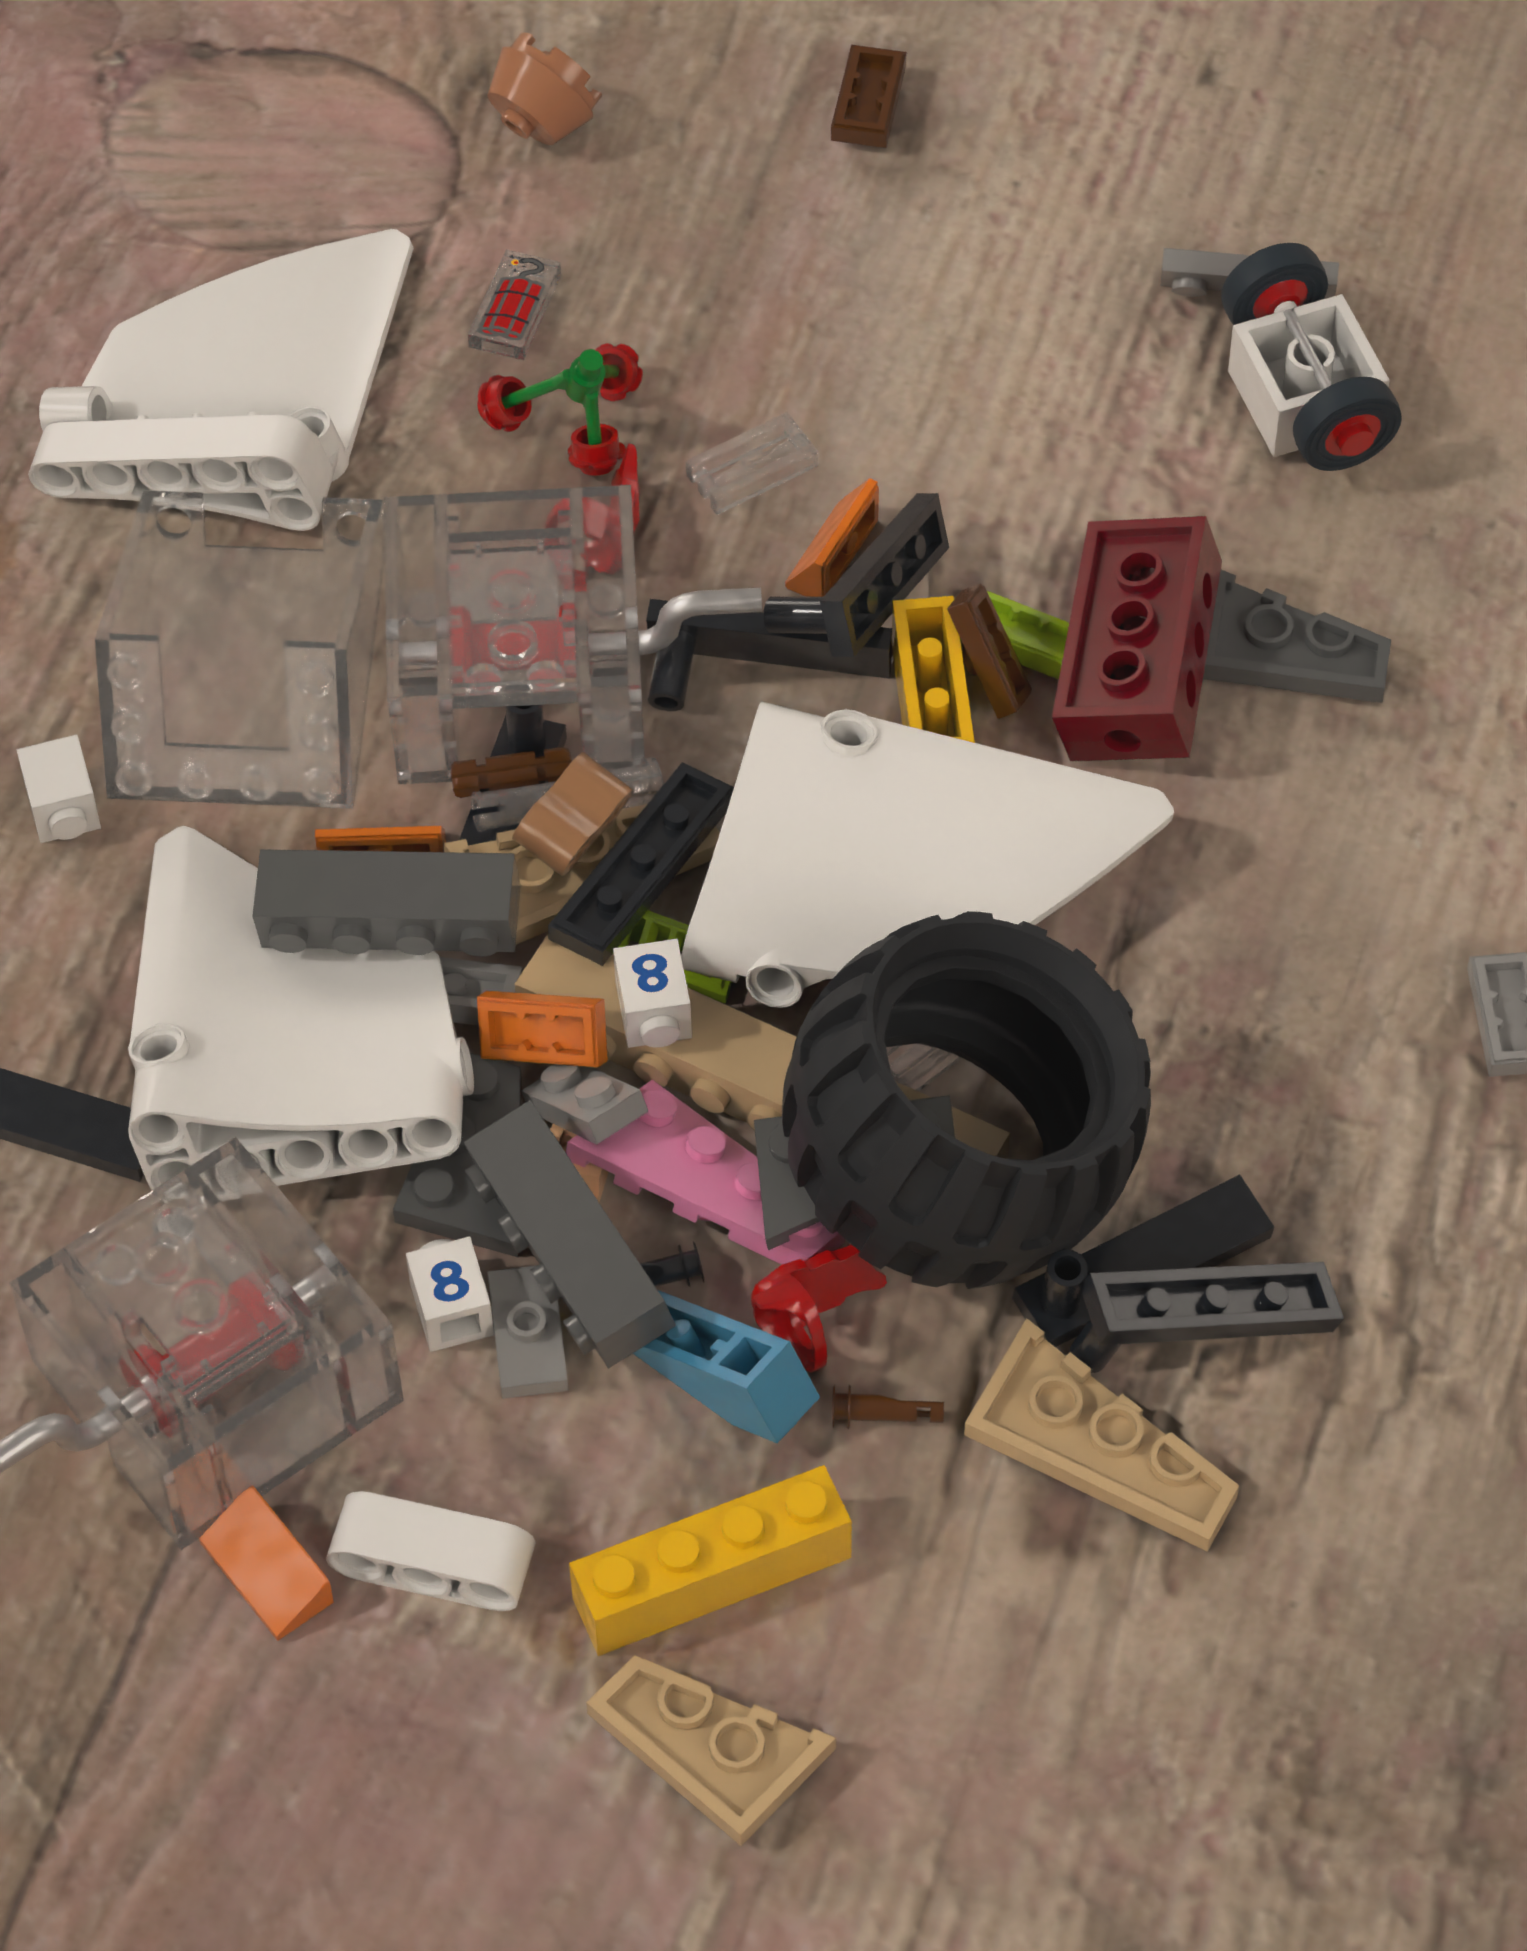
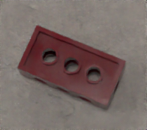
(1125, 572)

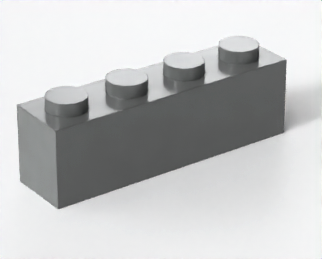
(387, 901)
(568, 1234)

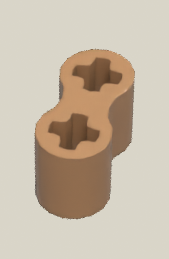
(572, 814)

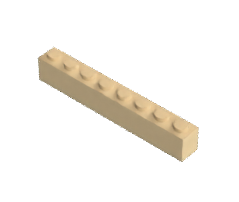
(728, 1063)

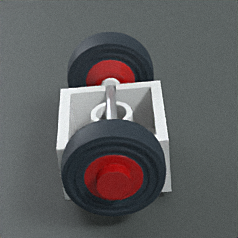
(1305, 362)

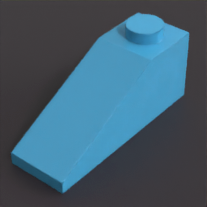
(732, 1369)

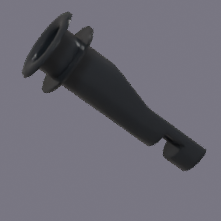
(674, 1267)

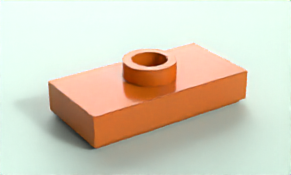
(542, 1028)

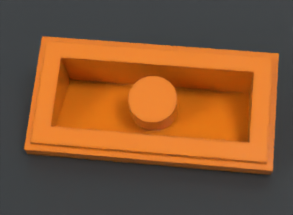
(836, 542)
(382, 839)
(267, 1564)

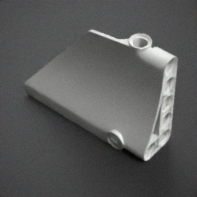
(233, 387)
(879, 824)
(298, 1055)

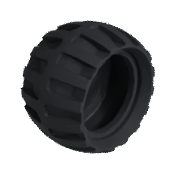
(1027, 1019)

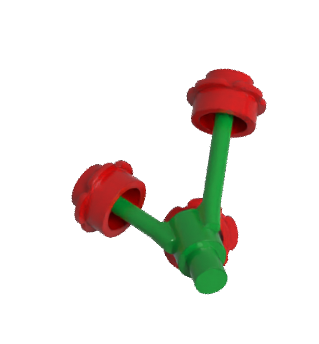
(606, 370)

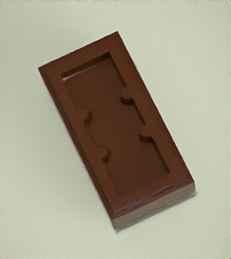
(868, 96)
(989, 650)

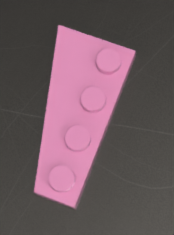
(698, 1170)

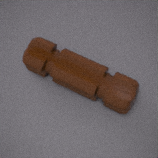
(508, 771)

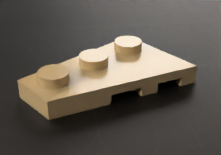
(713, 1751)

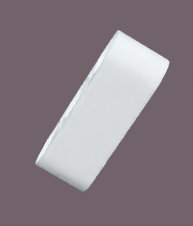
(431, 1551)

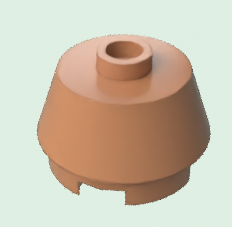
(540, 92)

